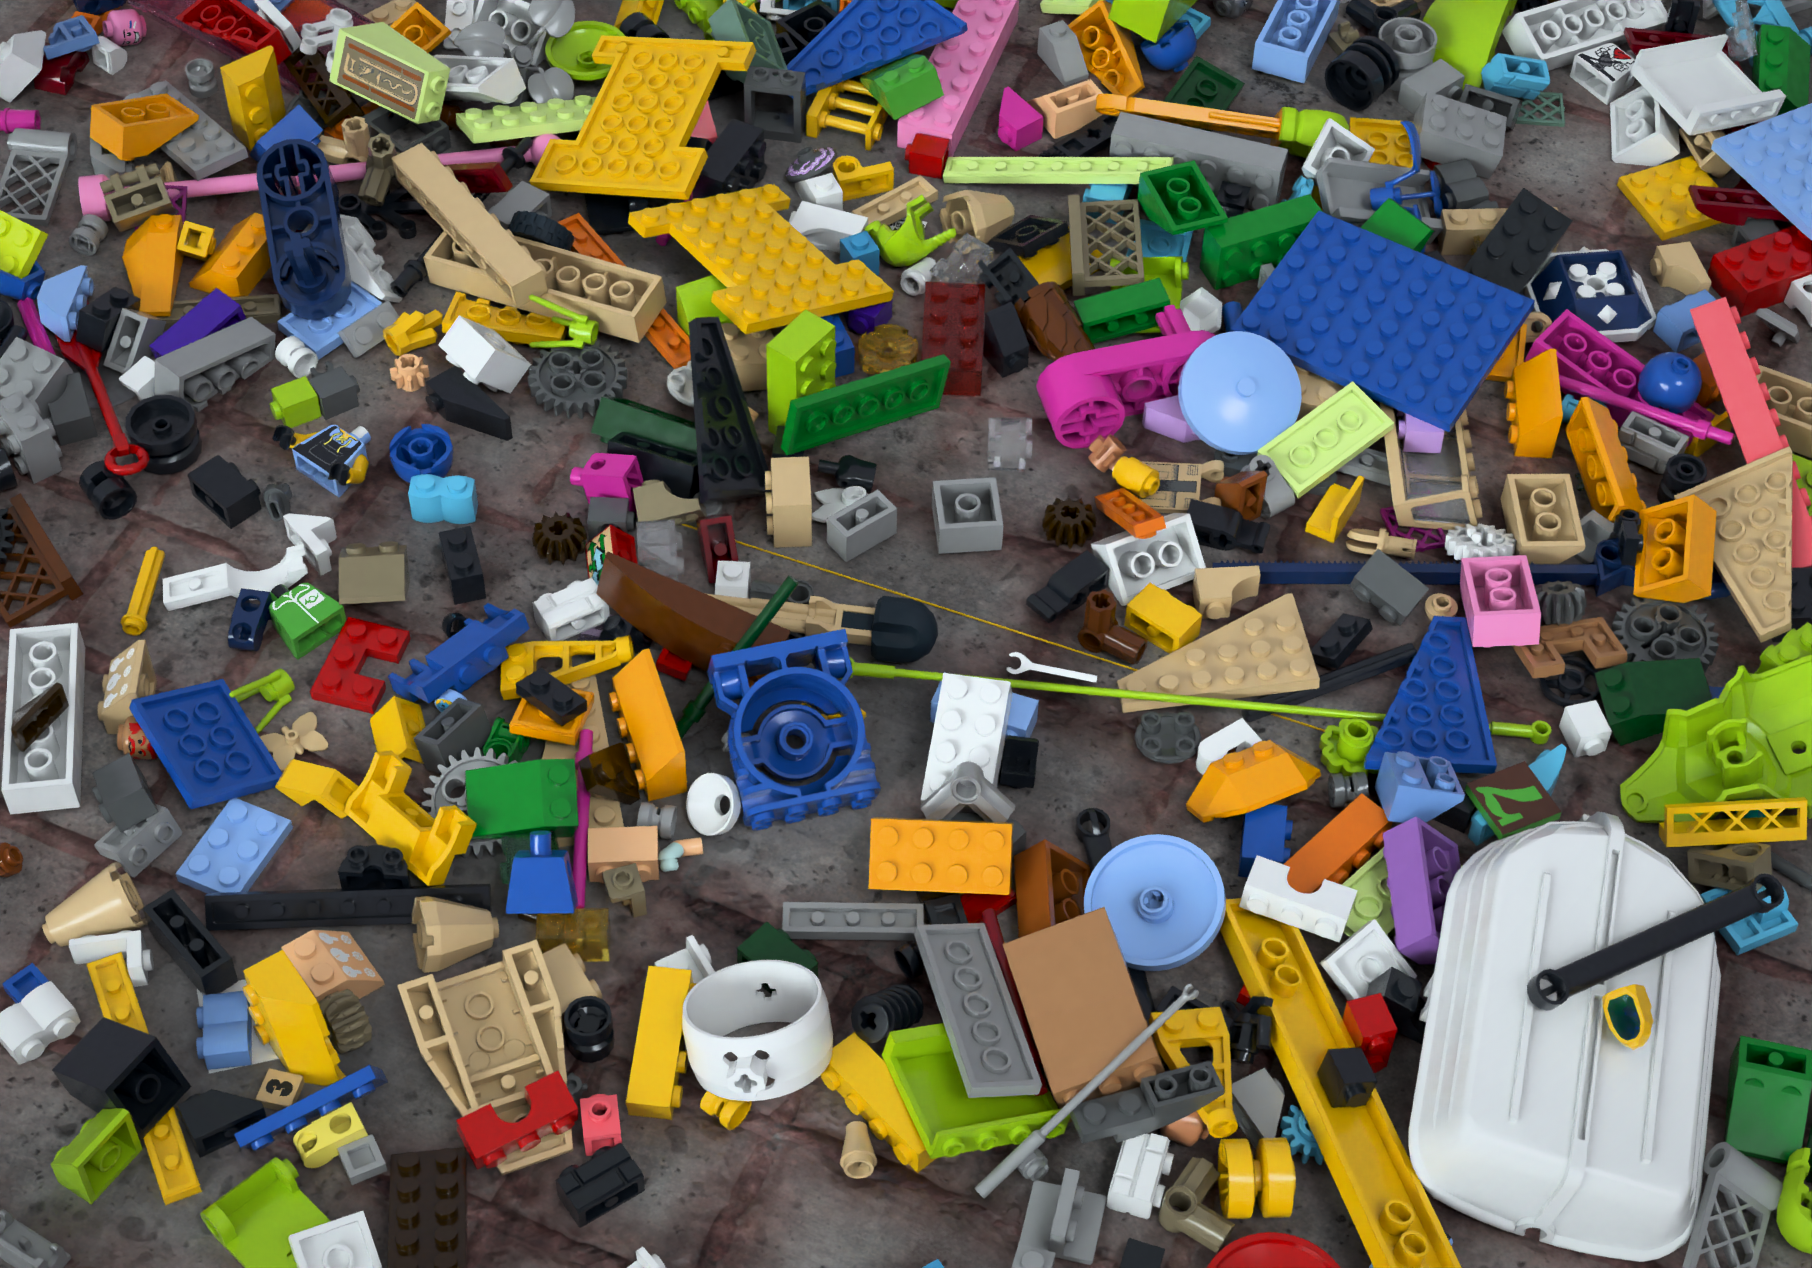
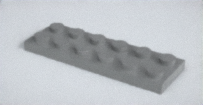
(202, 146)
(977, 1010)

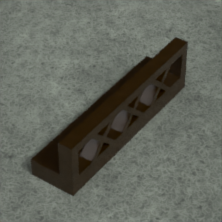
(316, 64)

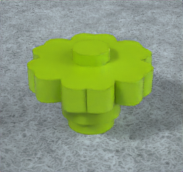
(1346, 746)

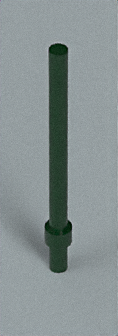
(696, 708)

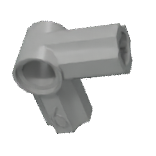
(981, 797)

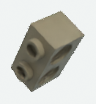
(1728, 864)

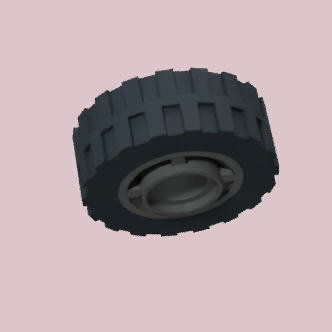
(541, 229)

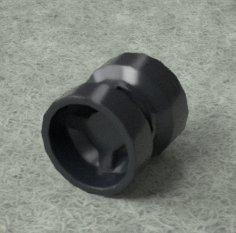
(909, 959)

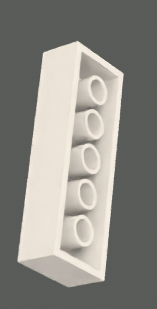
(50, 768)

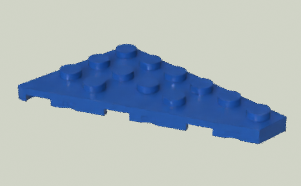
(873, 35)
(1439, 705)

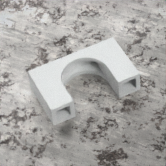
(826, 225)

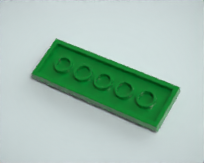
(864, 404)

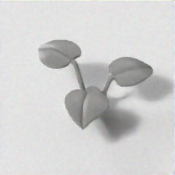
(487, 40)

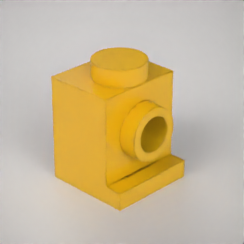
(196, 241)

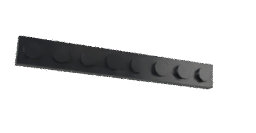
(331, 906)

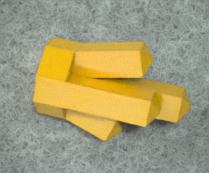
(412, 331)

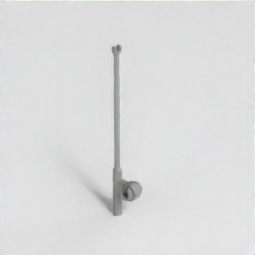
(1027, 1155)

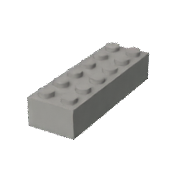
(1216, 155)

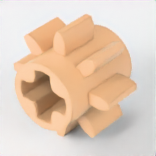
(409, 372)

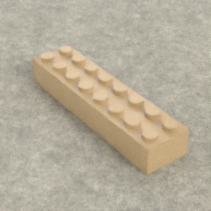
(606, 292)

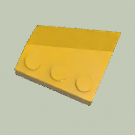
(291, 1020)

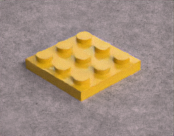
(1664, 197)

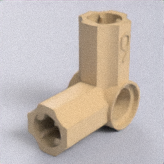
(353, 147)

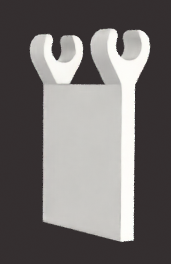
(1027, 665)

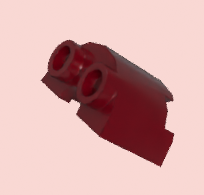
(59, 72)

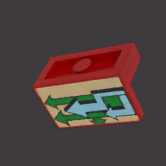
(612, 541)

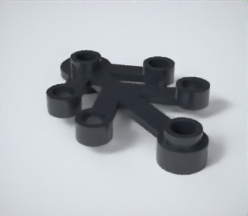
(352, 206)

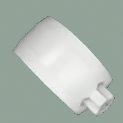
(730, 1002)

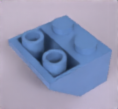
(1416, 786)

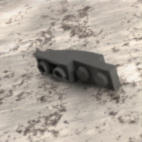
(1149, 1107)

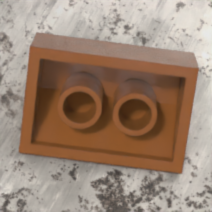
(1048, 887)

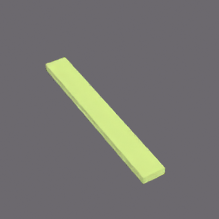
(1050, 169)

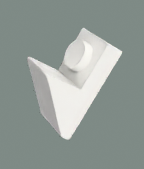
(315, 534)

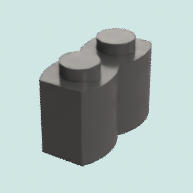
(1460, 185)

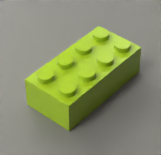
(799, 364)

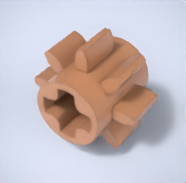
(1106, 452)

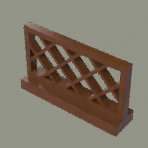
(49, 562)

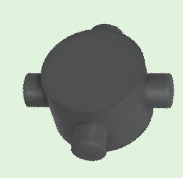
(575, 1086)

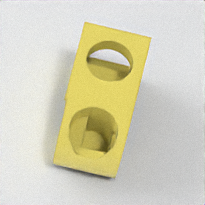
(319, 1141)

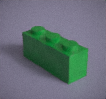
(1122, 310)

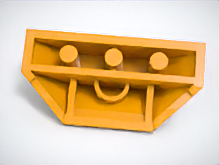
(1250, 781)

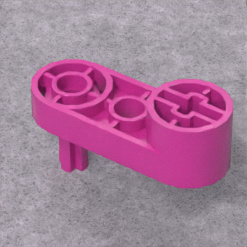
(1099, 387)

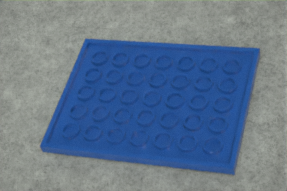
(1385, 319)

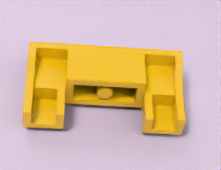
(402, 824)

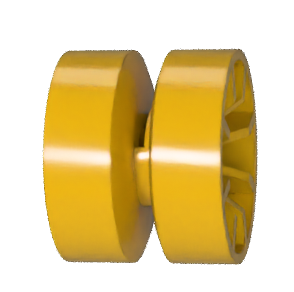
(1267, 1177)

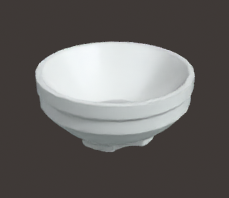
(704, 804)

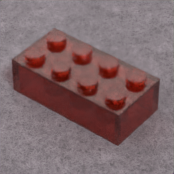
(956, 328)

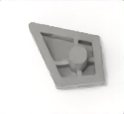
(1782, 327)

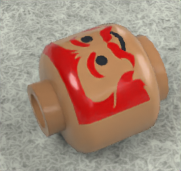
(134, 741)

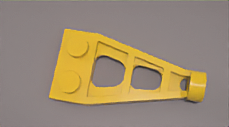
(524, 658)
(1198, 1029)

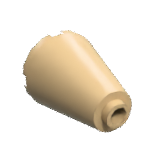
(97, 908)

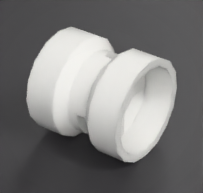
(292, 353)

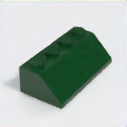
(625, 415)

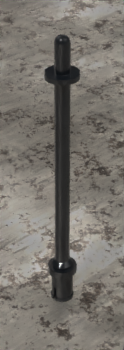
(415, 269)

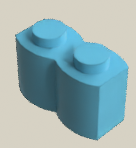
(442, 499)

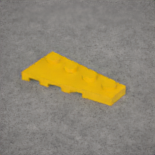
(506, 321)

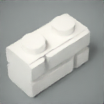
(570, 610)
(1138, 1175)

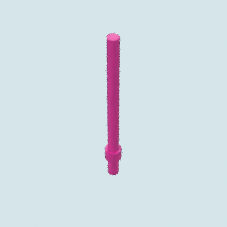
(1700, 429)
(581, 833)

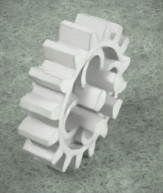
(1479, 542)

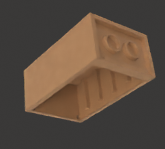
(1081, 1006)

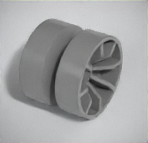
(1412, 43)

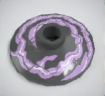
(810, 163)

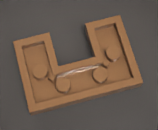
(1588, 635)

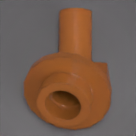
(10, 860)

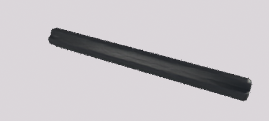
(1339, 679)

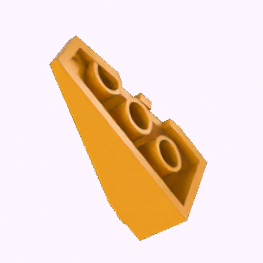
(1108, 50)

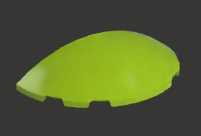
(1468, 33)

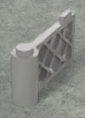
(41, 149)
(1744, 1187)

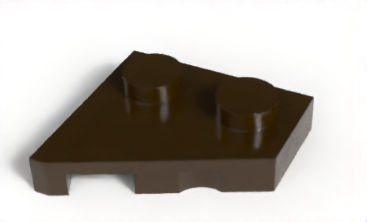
(610, 774)

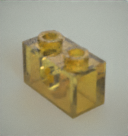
(584, 932)

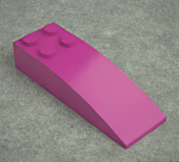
(1597, 361)

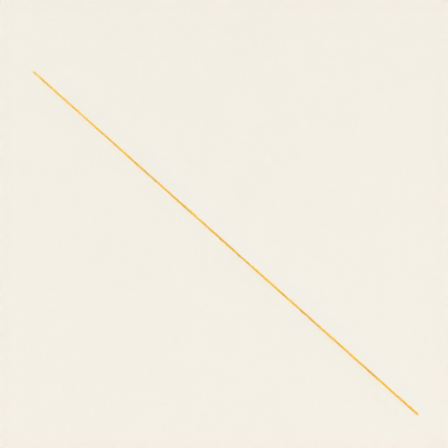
(972, 617)

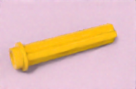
(135, 620)

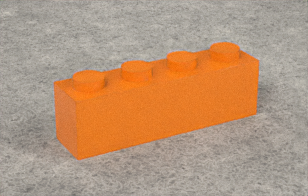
(1339, 846)

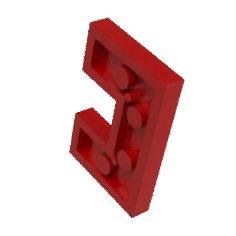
(339, 676)

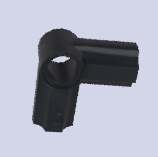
(1375, 16)

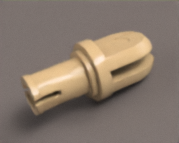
(1369, 541)

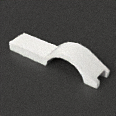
(227, 581)

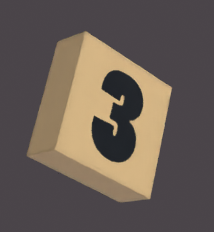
(280, 1089)

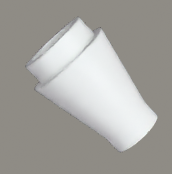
(914, 278)

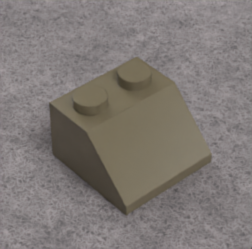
(373, 573)

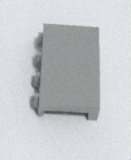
(1347, 184)

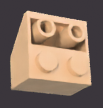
(1068, 108)

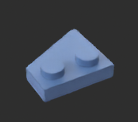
(71, 36)

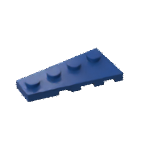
(319, 1103)

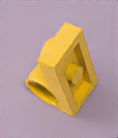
(862, 181)

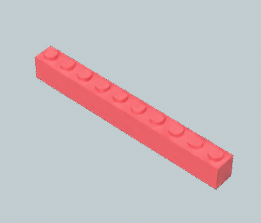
(1747, 406)

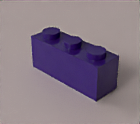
(207, 317)

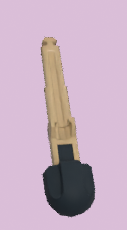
(895, 629)

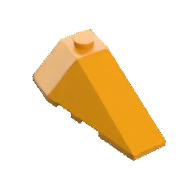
(421, 28)
(155, 263)

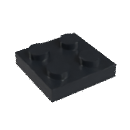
(1029, 235)

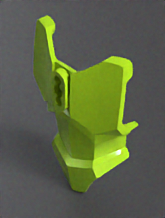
(1731, 747)

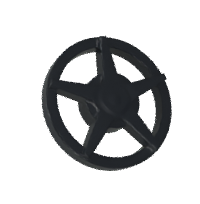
(1571, 683)

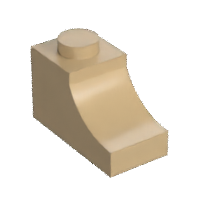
(1679, 268)
(1220, 588)

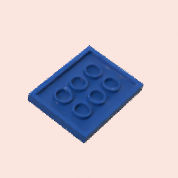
(206, 743)

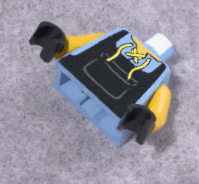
(328, 456)

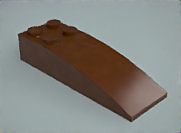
(678, 615)

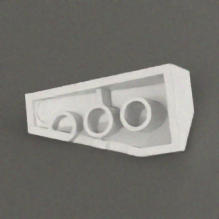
(363, 263)

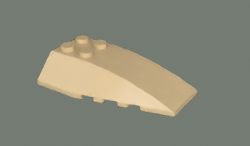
(493, 1037)

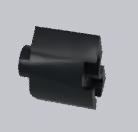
(373, 867)

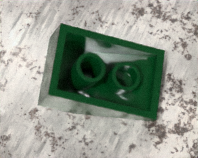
(1643, 691)

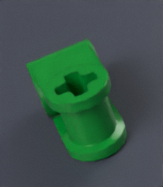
(503, 741)

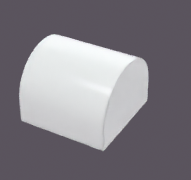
(109, 55)

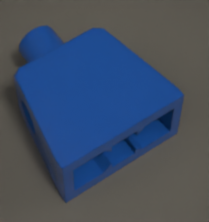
(541, 879)

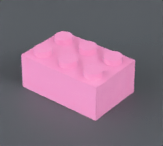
(1500, 601)

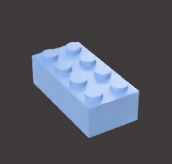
(1294, 37)

